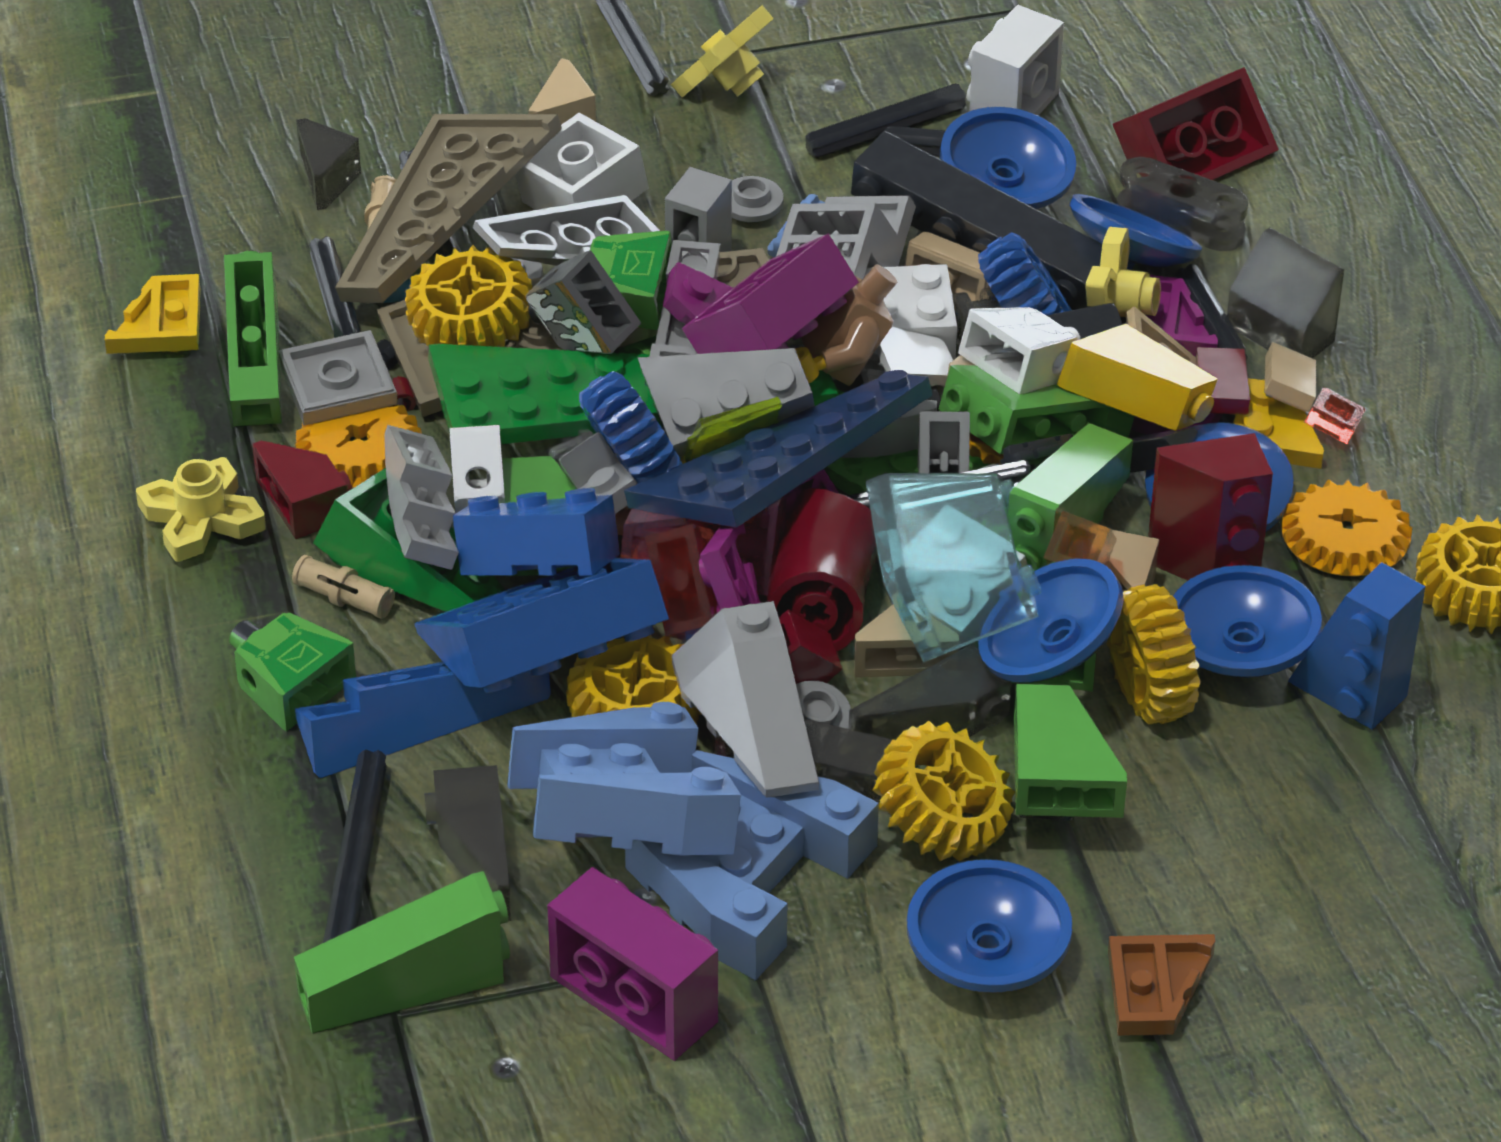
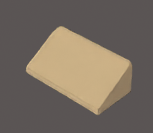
(961, 262)

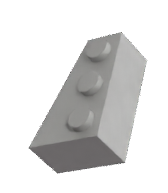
(712, 383)

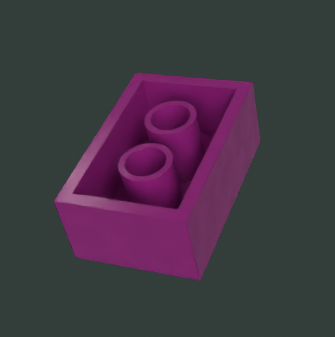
(775, 301)
(633, 962)

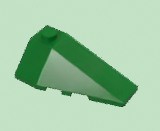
(363, 537)

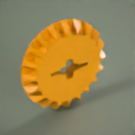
(356, 457)
(1317, 536)

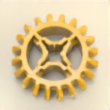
(469, 299)
(1463, 572)
(1154, 655)
(625, 677)
(932, 800)

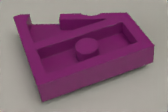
(724, 572)

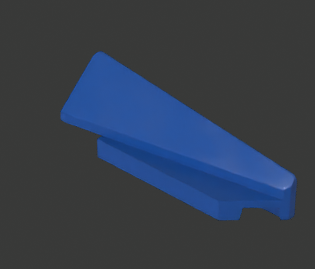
(403, 710)

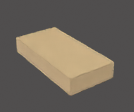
(1290, 377)

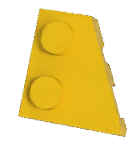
(160, 318)
(1283, 426)

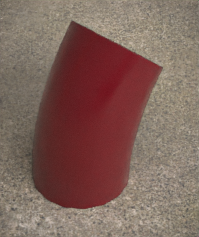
(825, 563)

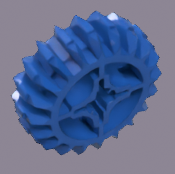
(1020, 277)
(628, 427)

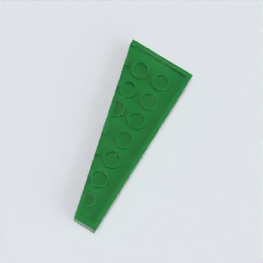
(536, 390)

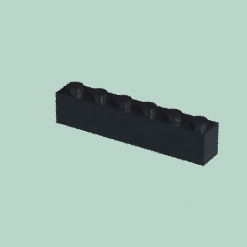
(973, 212)

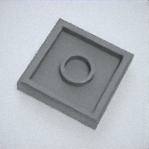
(337, 377)

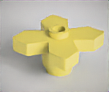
(727, 58)
(1118, 285)
(198, 503)

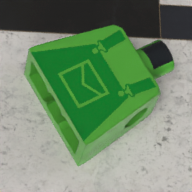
(638, 270)
(290, 665)

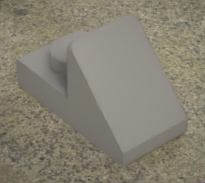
(597, 467)

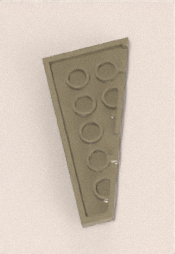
(440, 188)

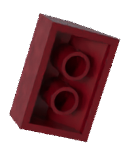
(1202, 129)
(1210, 505)

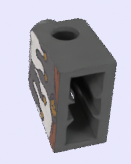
(582, 306)

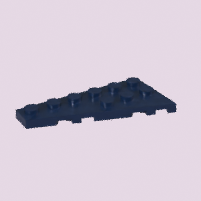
(772, 461)

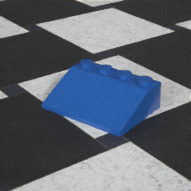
(545, 622)

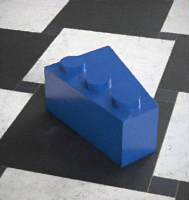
(537, 533)
(1366, 648)

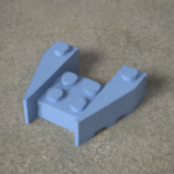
(625, 780)
(730, 894)

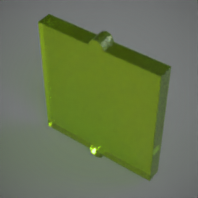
(729, 426)

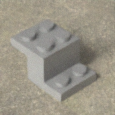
(862, 227)

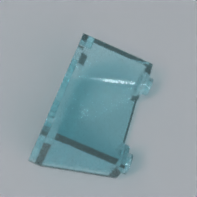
(950, 557)

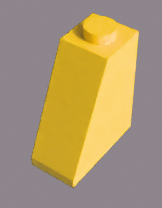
(1138, 378)

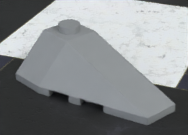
(561, 231)
(747, 692)

